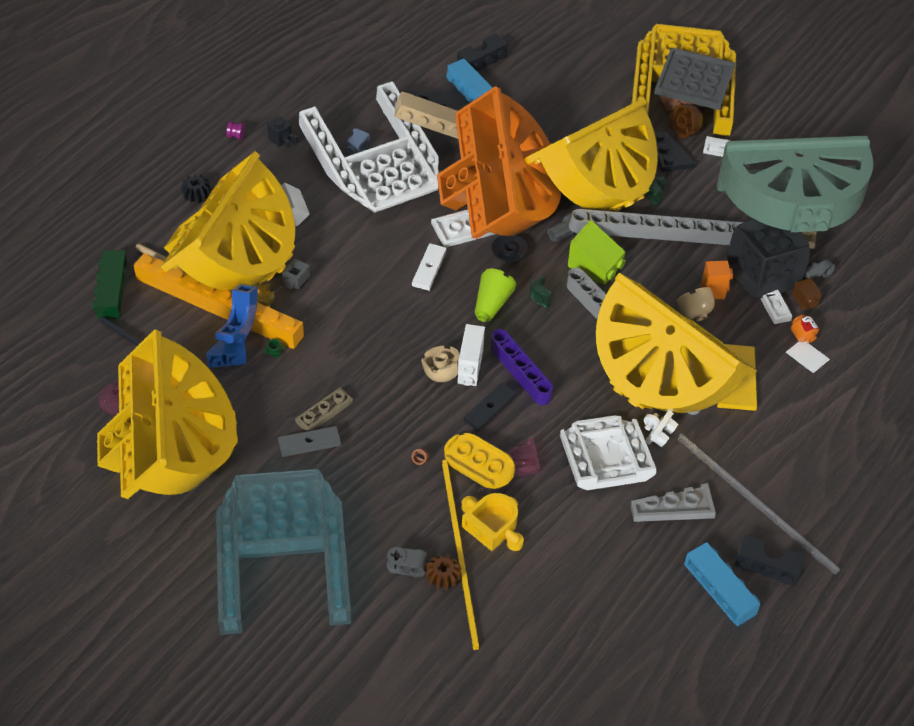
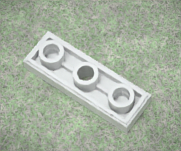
(429, 266)

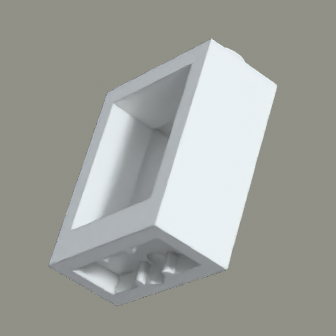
(471, 355)

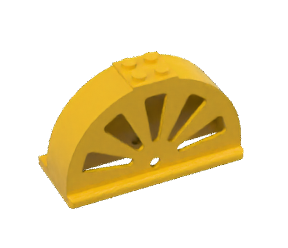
(605, 162)
(238, 233)
(660, 354)
(170, 421)

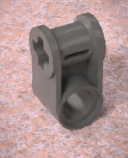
(407, 562)

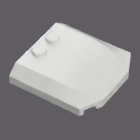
(607, 452)

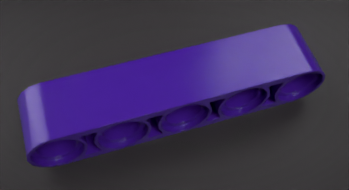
(521, 367)

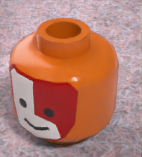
(804, 328)

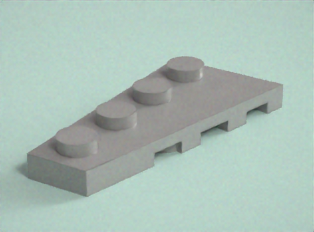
(675, 506)

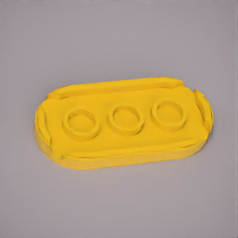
(479, 460)

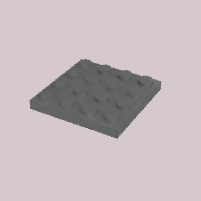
(695, 78)

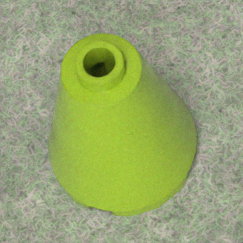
(493, 293)

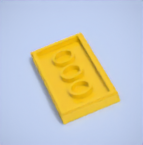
(745, 395)

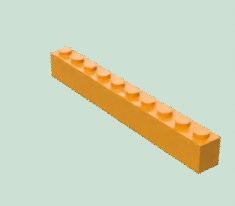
(219, 302)

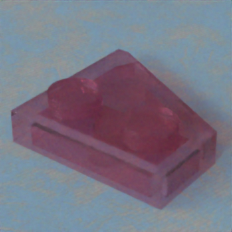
(525, 459)

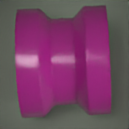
(235, 130)

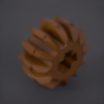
(443, 572)

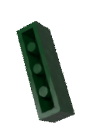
(110, 284)

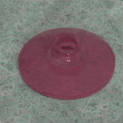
(109, 399)

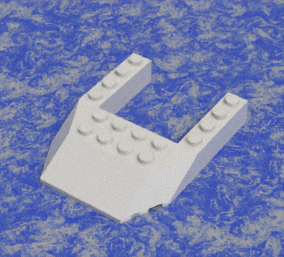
(383, 173)

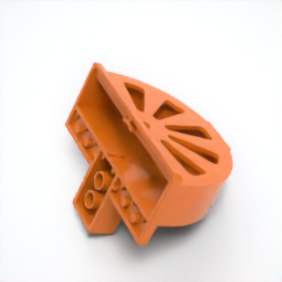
(492, 173)

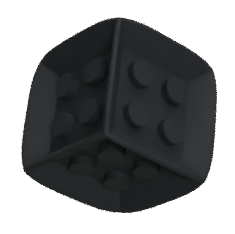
(767, 258)

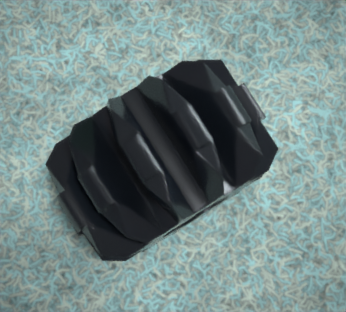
(196, 188)

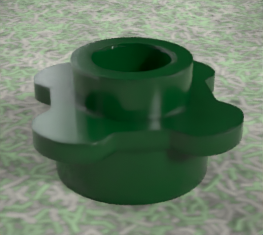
(274, 348)

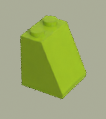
(596, 254)

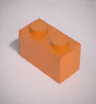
(717, 277)

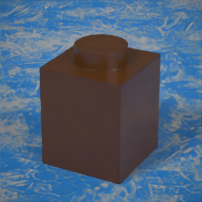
(806, 294)

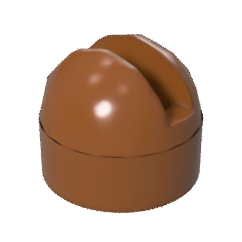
(418, 459)

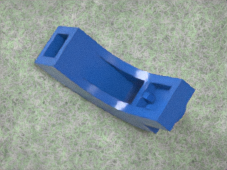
(241, 316)

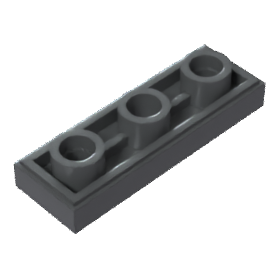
(309, 441)

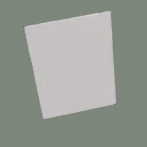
(807, 356)

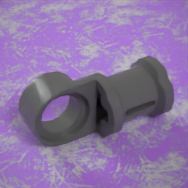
(816, 270)

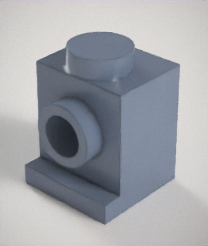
(357, 142)

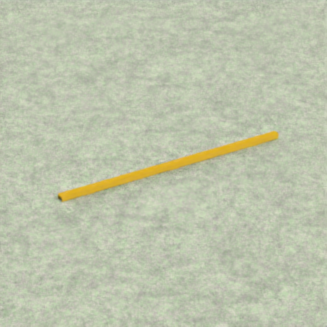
(460, 556)

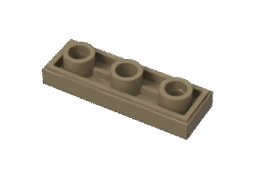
(324, 410)

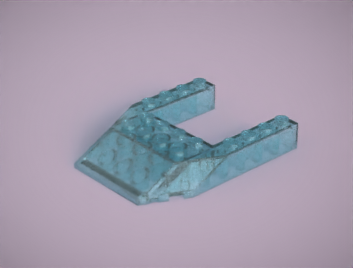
(276, 518)

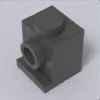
(293, 277)

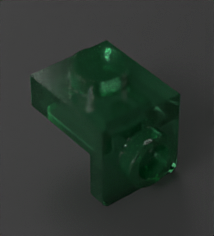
(539, 293)

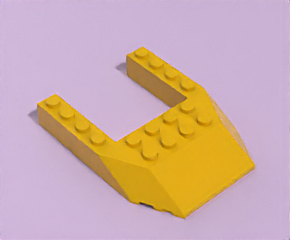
(653, 54)

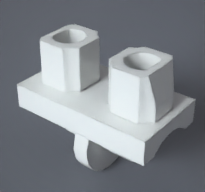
(665, 422)

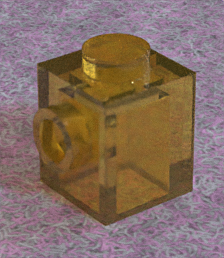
(265, 295)

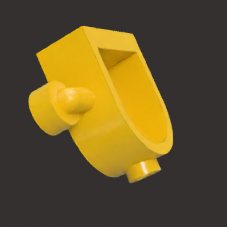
(492, 520)

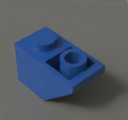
(226, 354)

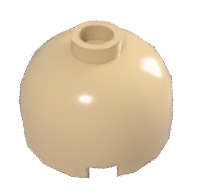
(697, 304)
(441, 363)

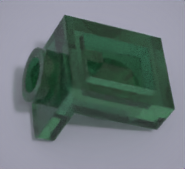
(656, 190)

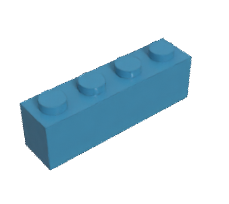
(467, 80)
(722, 584)

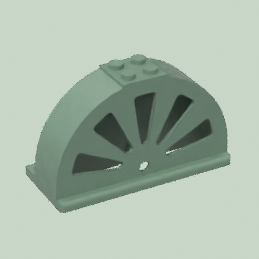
(802, 196)

